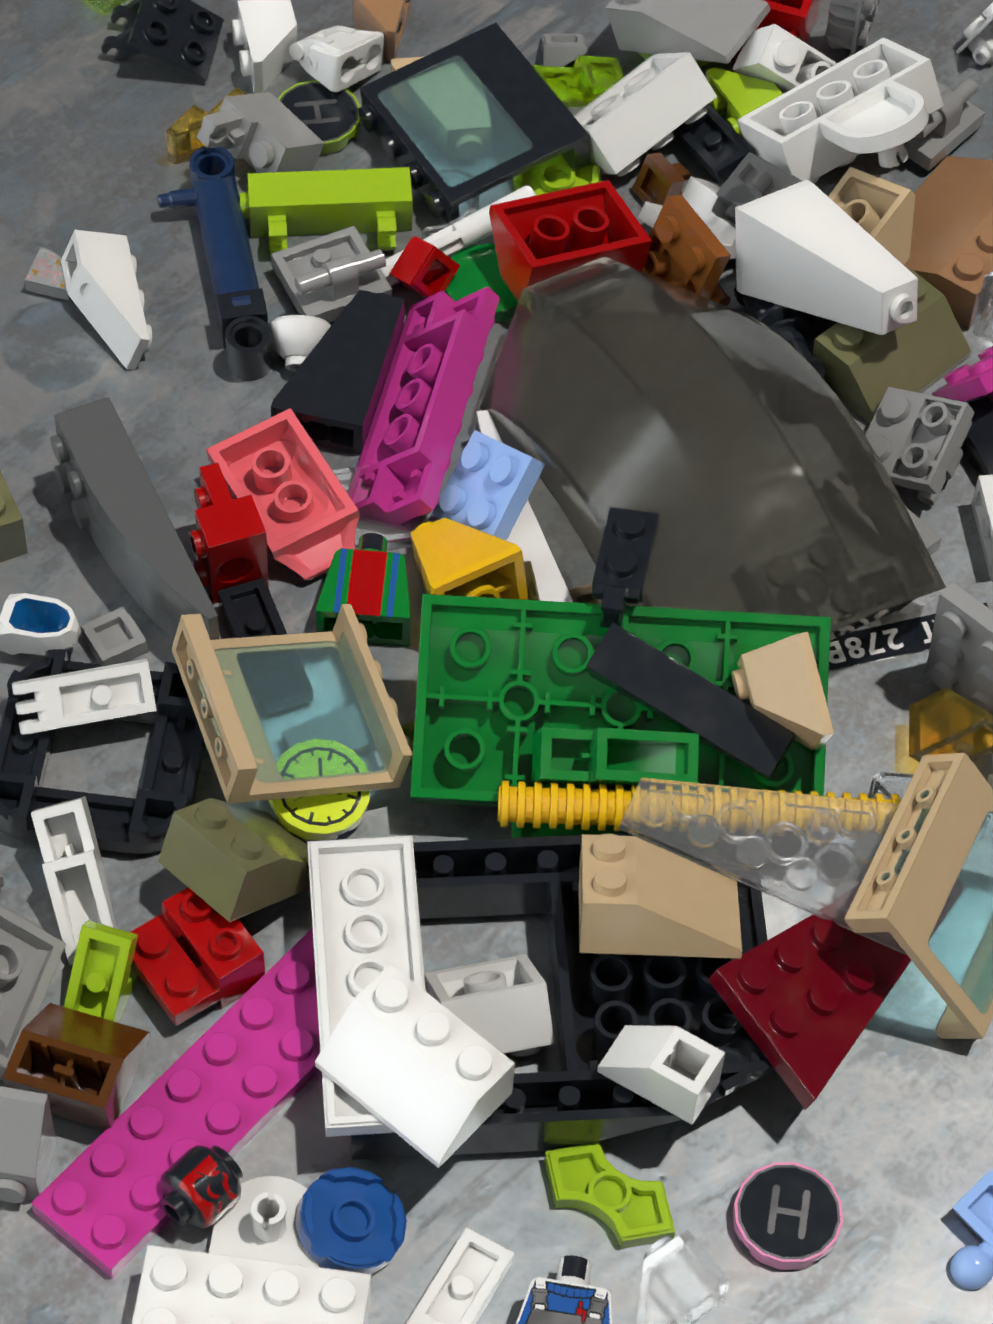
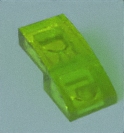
(584, 81)

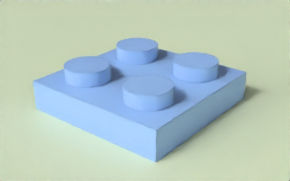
(488, 486)

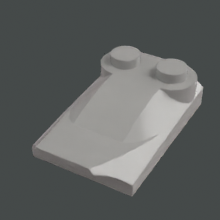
(26, 970)

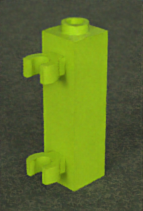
(328, 202)

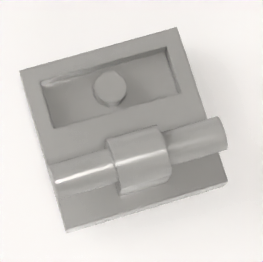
(947, 125)
(329, 272)
(919, 439)

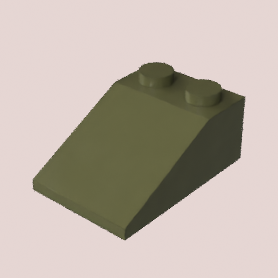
(234, 857)

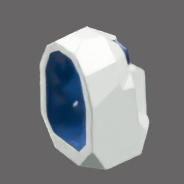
(36, 625)

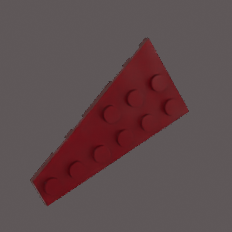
(809, 997)

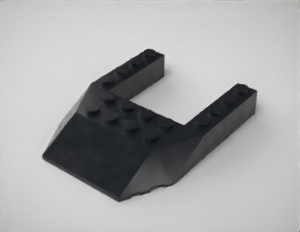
(592, 997)

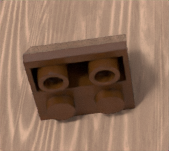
(78, 1062)

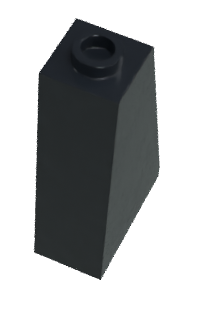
(345, 373)

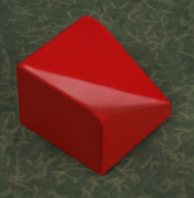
(424, 268)

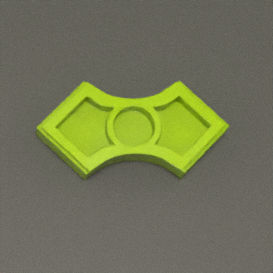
(630, 1207)

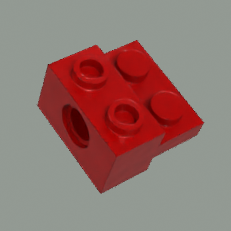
(227, 536)
(195, 957)

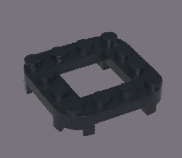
(118, 822)

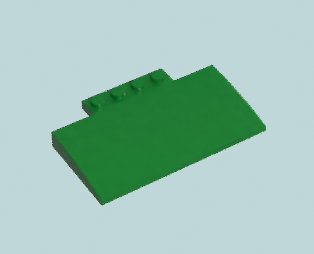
(517, 665)

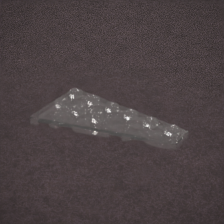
(781, 843)

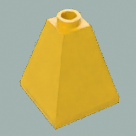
(467, 562)

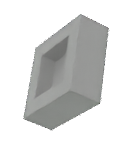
(114, 637)

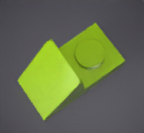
(102, 972)

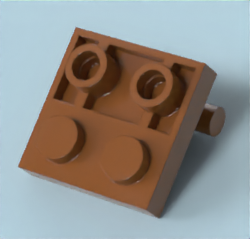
(686, 251)

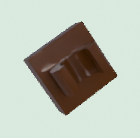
(659, 179)

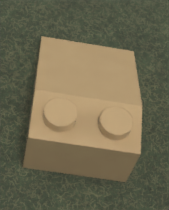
(653, 902)

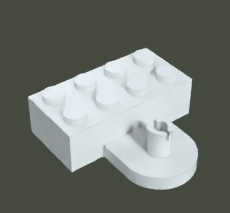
(849, 109)
(251, 1272)

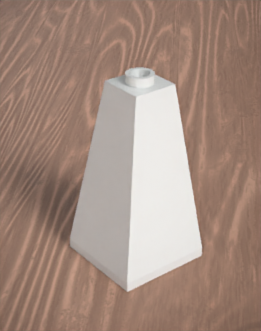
(819, 261)

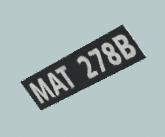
(881, 642)

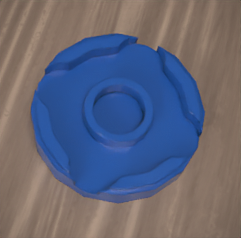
(350, 1221)

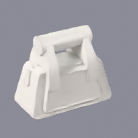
(340, 55)

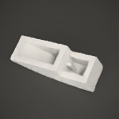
(73, 869)

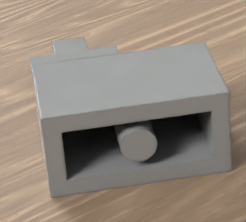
(262, 134)

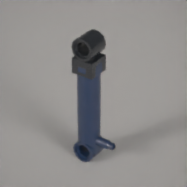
(230, 261)

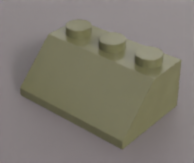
(909, 358)

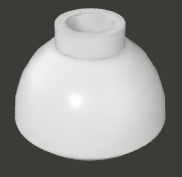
(296, 337)

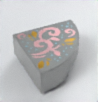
(47, 275)

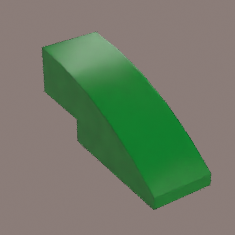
(613, 756)

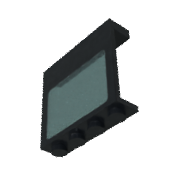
(470, 119)

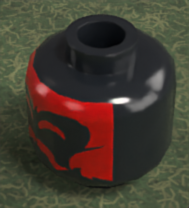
(201, 1186)

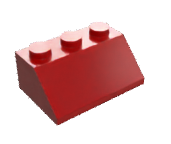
(564, 231)

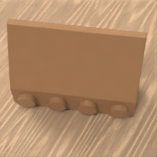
(955, 232)

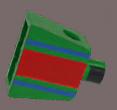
(375, 588)

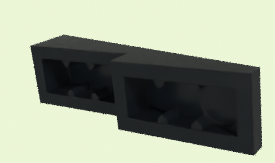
(689, 701)

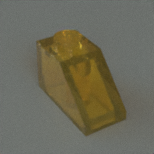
(949, 725)

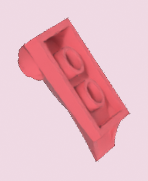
(294, 492)

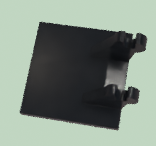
(170, 32)

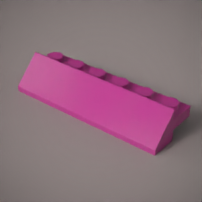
(423, 405)

